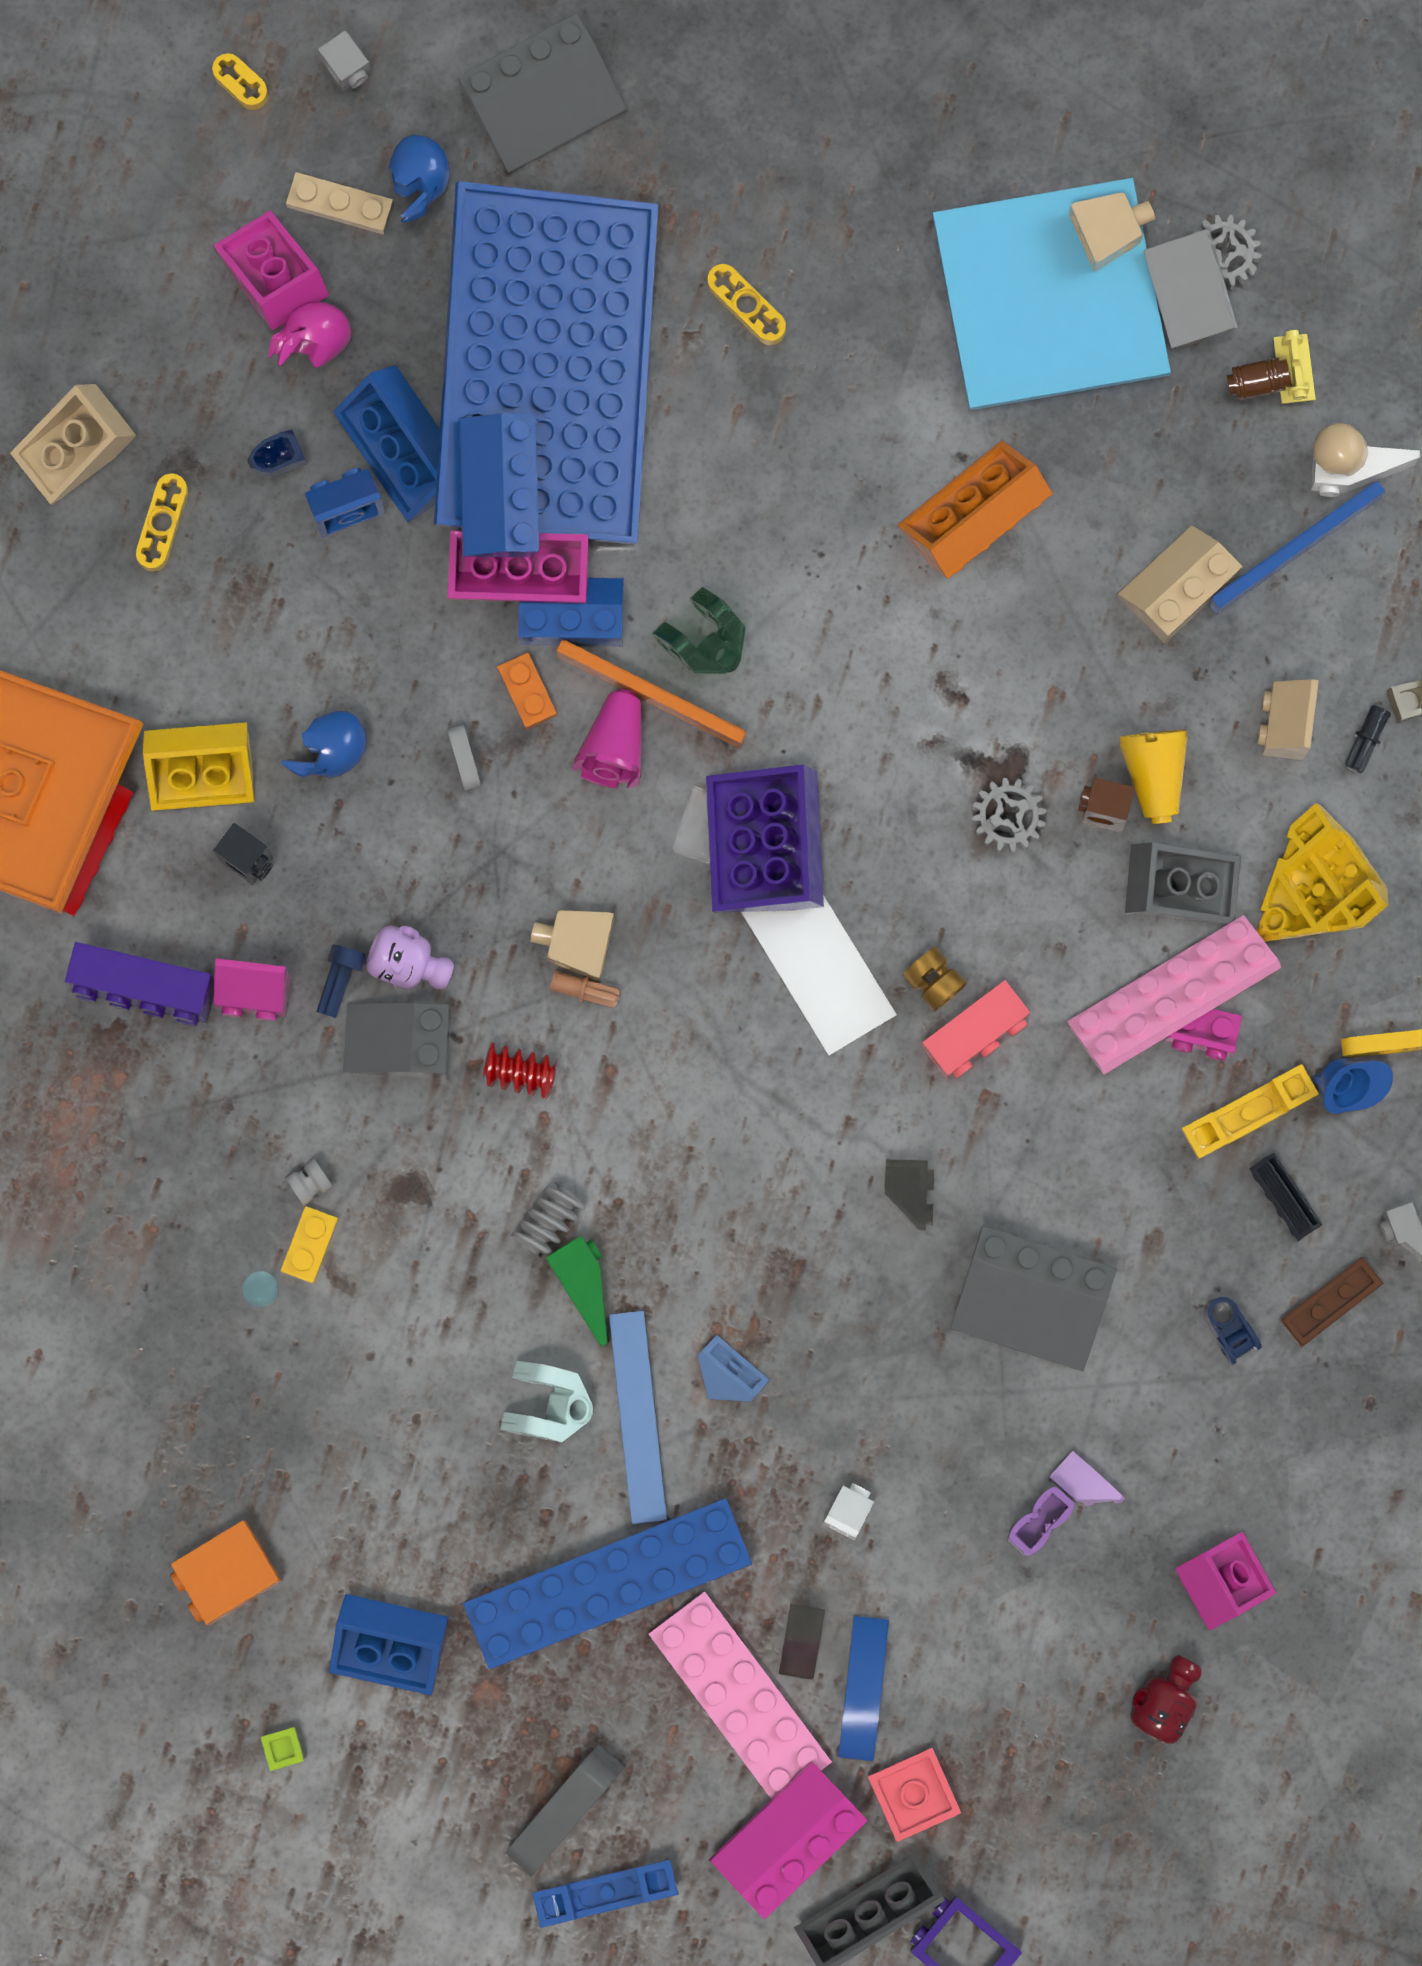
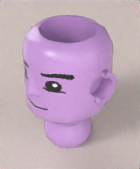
(404, 959)

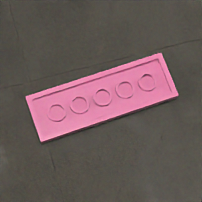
(1174, 994)
(737, 1694)

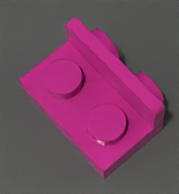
(1212, 1032)

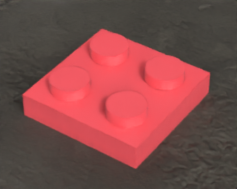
(914, 1794)

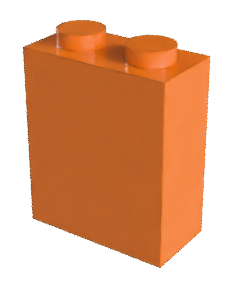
(224, 1573)

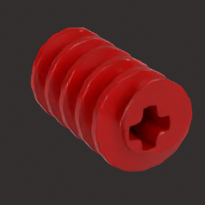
(519, 1071)

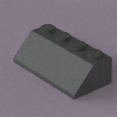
(869, 1913)

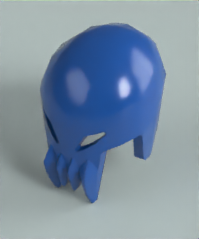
(421, 166)
(338, 741)

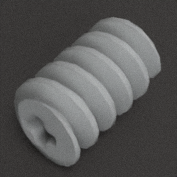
(548, 1220)

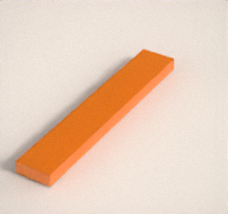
(651, 694)

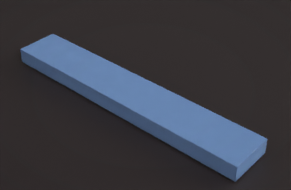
(637, 1417)

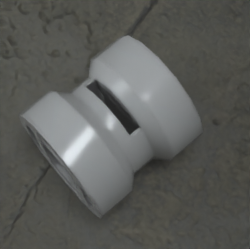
(308, 1182)

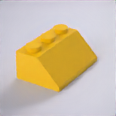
(198, 766)

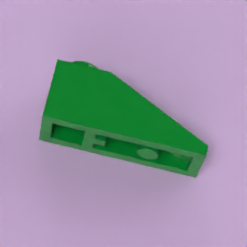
(581, 1278)

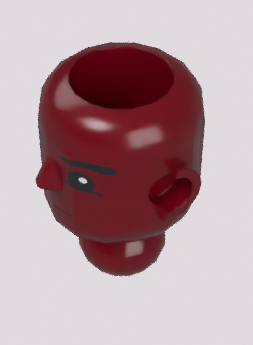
(1166, 1704)

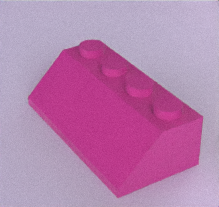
(550, 576)
(788, 1840)

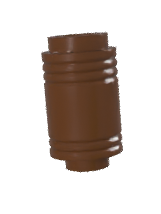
(1259, 378)

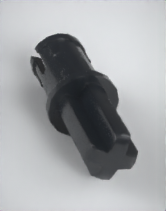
(1367, 739)

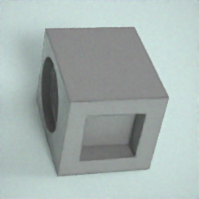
(345, 61)

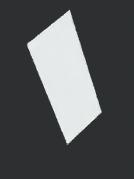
(822, 973)

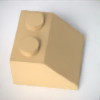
(1289, 719)

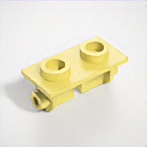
(1296, 350)

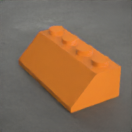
(975, 509)

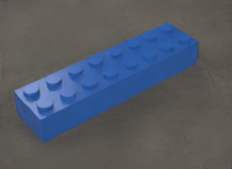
(607, 1584)

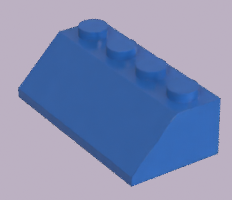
(394, 438)
(498, 485)

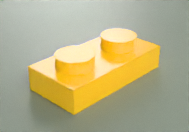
(309, 1245)

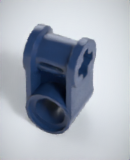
(1231, 1331)

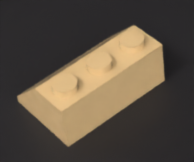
(1180, 582)

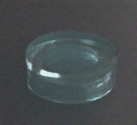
(260, 1289)

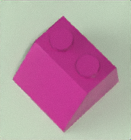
(251, 989)
(1225, 1581)

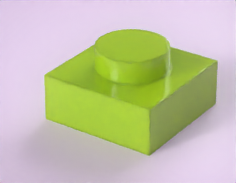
(282, 1749)

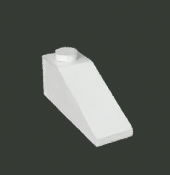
(1378, 465)

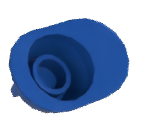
(1353, 1084)

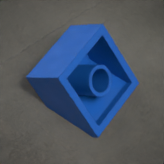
(344, 501)

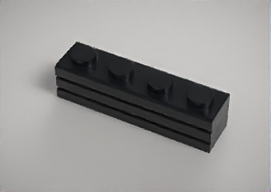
(1285, 1196)

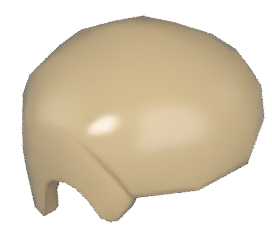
(1340, 449)

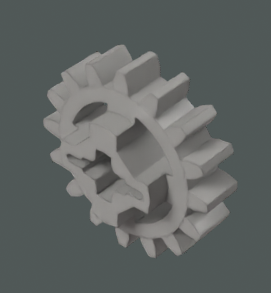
(1237, 253)
(995, 823)

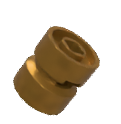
(943, 987)

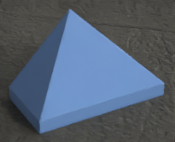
(728, 1373)

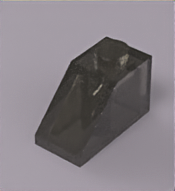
(801, 1641)

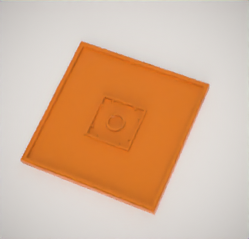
(55, 785)

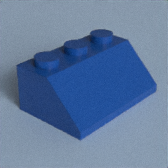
(587, 624)
(388, 1644)

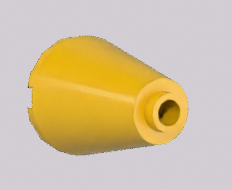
(1156, 771)

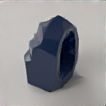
(277, 455)

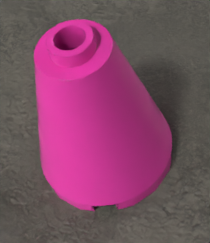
(613, 743)

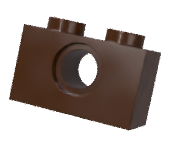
(1106, 804)

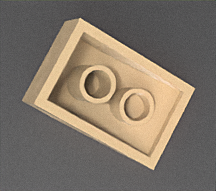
(72, 442)

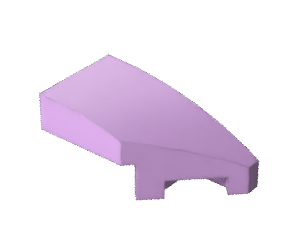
(1083, 1482)

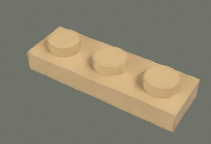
(339, 203)

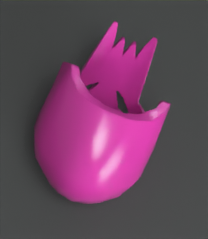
(312, 330)

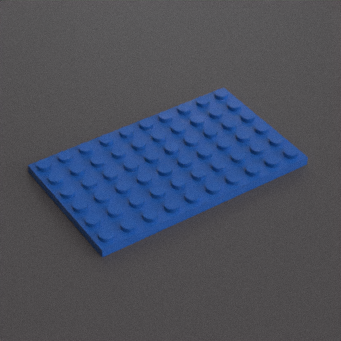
(556, 326)

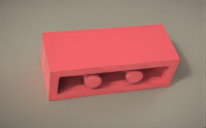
(976, 1031)

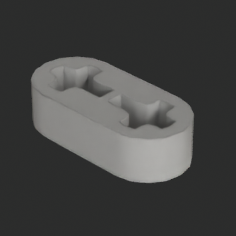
(464, 757)

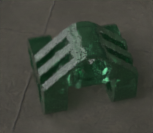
(703, 658)

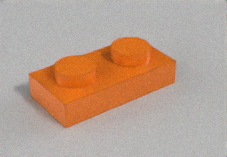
(527, 691)

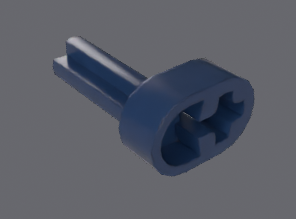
(342, 961)

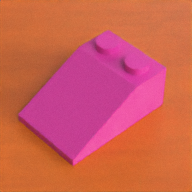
(271, 269)

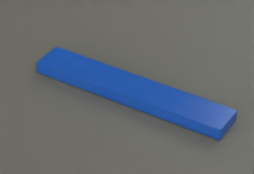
(1296, 547)

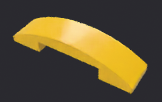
(1250, 1112)

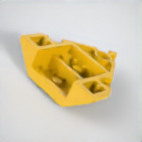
(1320, 882)

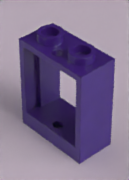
(943, 1914)

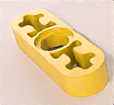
(722, 294)
(146, 543)
(1382, 1044)

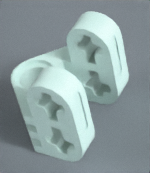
(567, 1392)

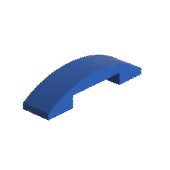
(863, 1688)
(605, 1893)

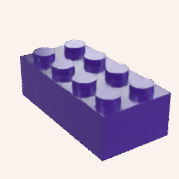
(140, 983)

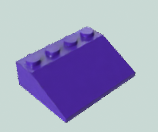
(765, 840)

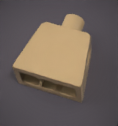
(1109, 226)
(577, 941)

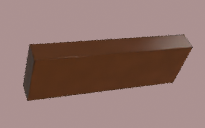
(1331, 1302)

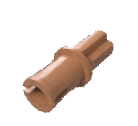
(585, 989)

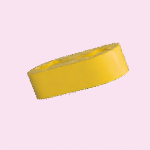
(235, 87)

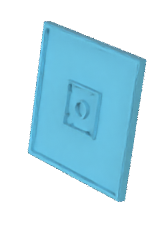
(1034, 311)

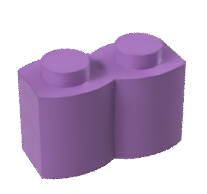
(1034, 1529)

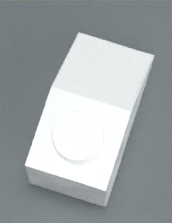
(849, 1511)

